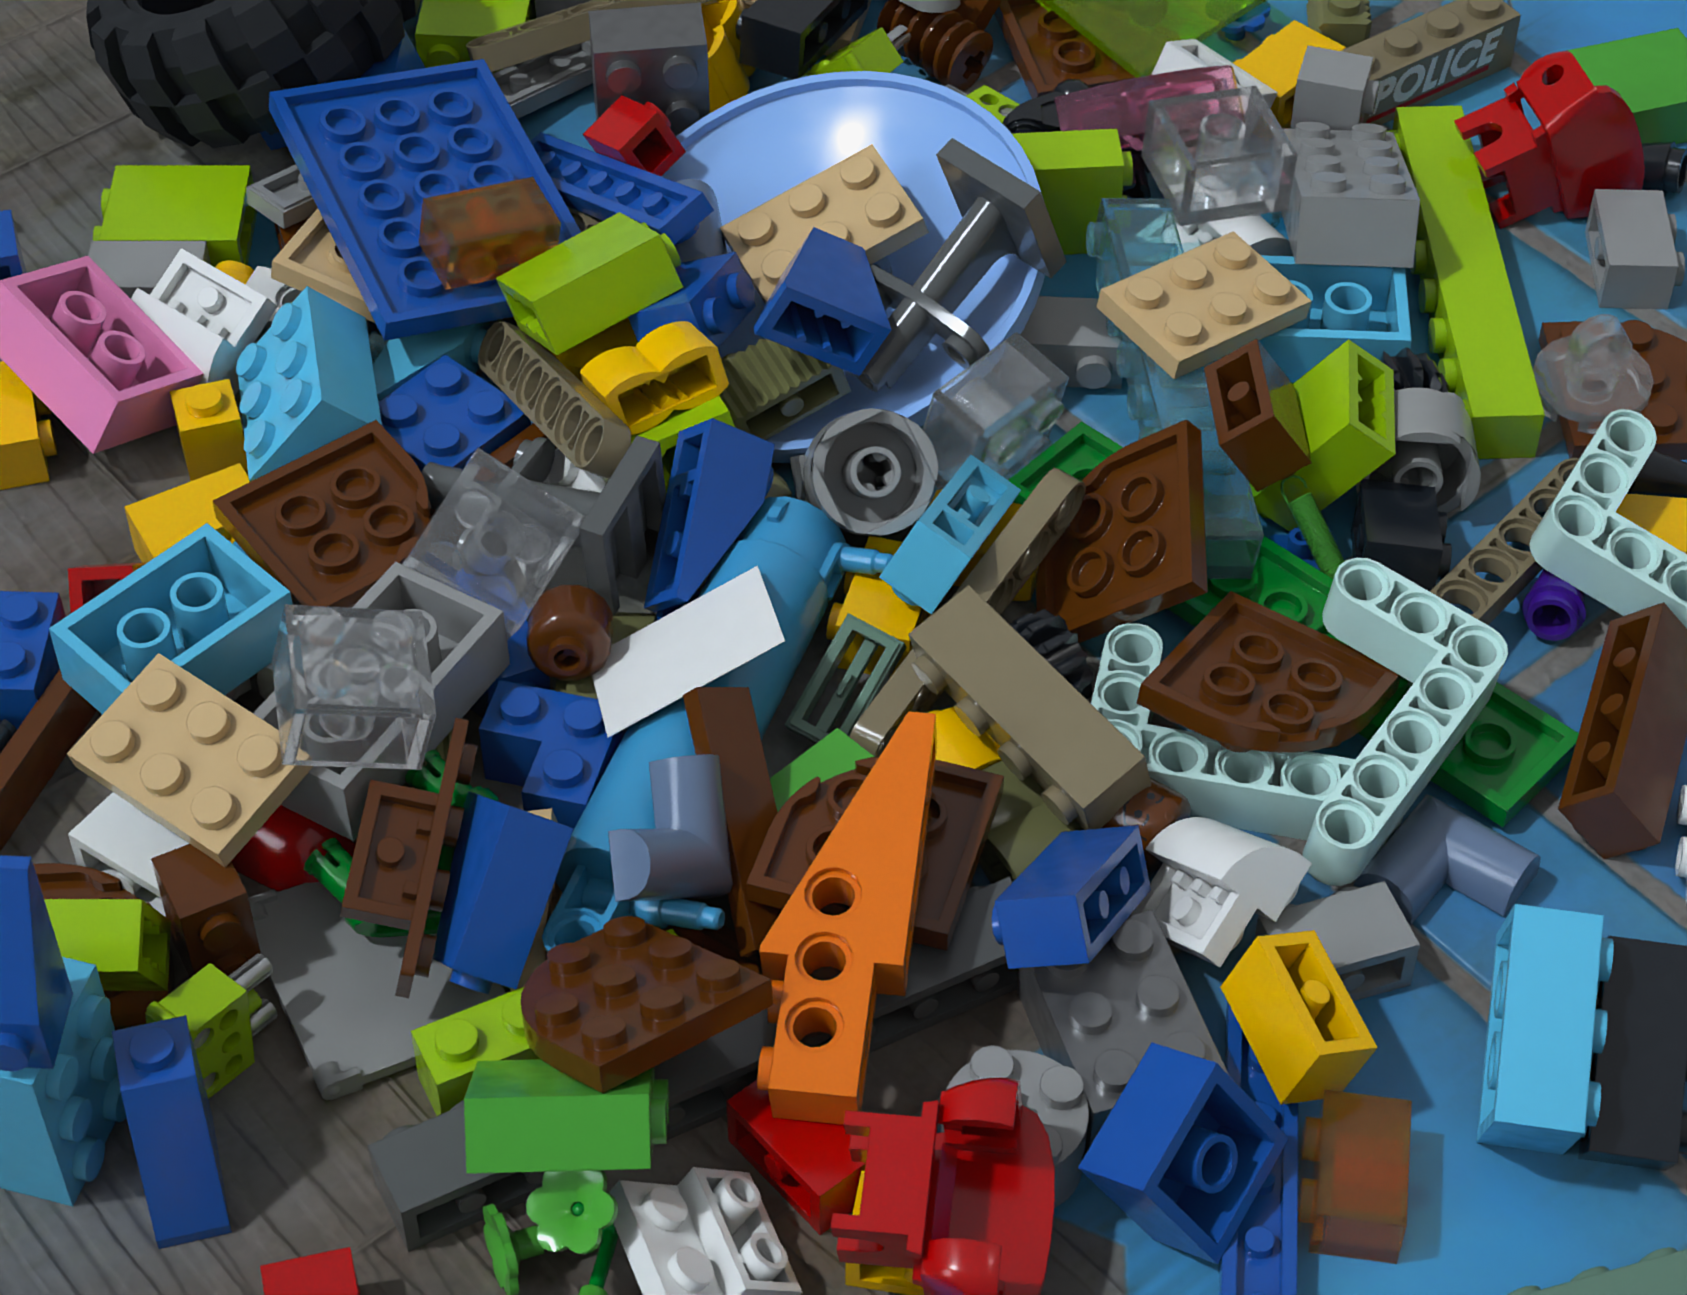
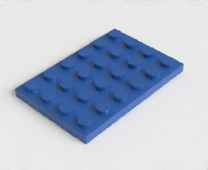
(385, 145)

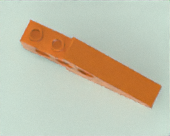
(875, 870)

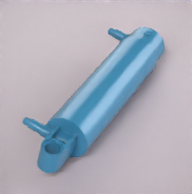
(801, 566)

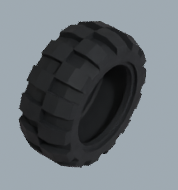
(211, 63)

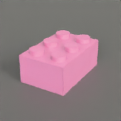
(91, 353)

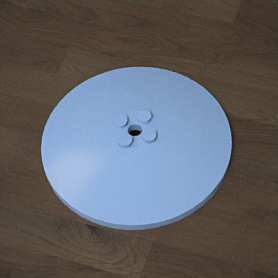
(812, 122)

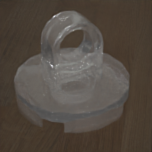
(1592, 374)

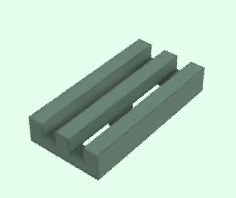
(880, 675)

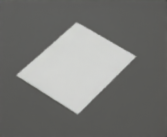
(686, 650)

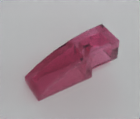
(1125, 103)

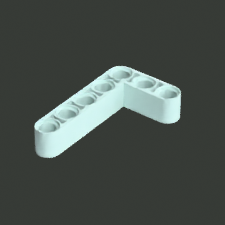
(1594, 545)
(1453, 674)
(1240, 789)

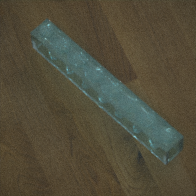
(1125, 241)

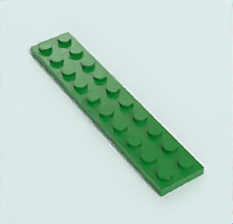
(1497, 762)

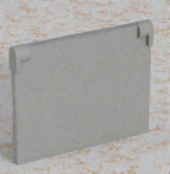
(343, 989)

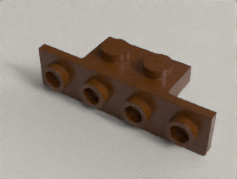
(398, 856)

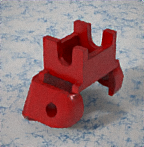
(1581, 146)
(955, 1204)

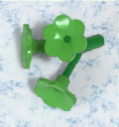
(571, 1214)

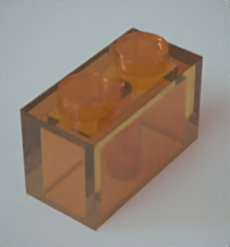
(486, 231)
(1358, 1176)

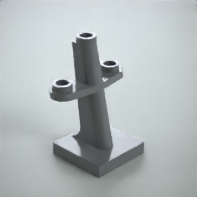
(997, 219)
(613, 520)

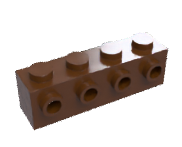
(1630, 735)

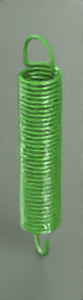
(1315, 531)

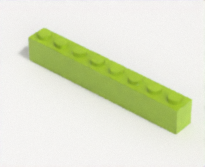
(1467, 286)

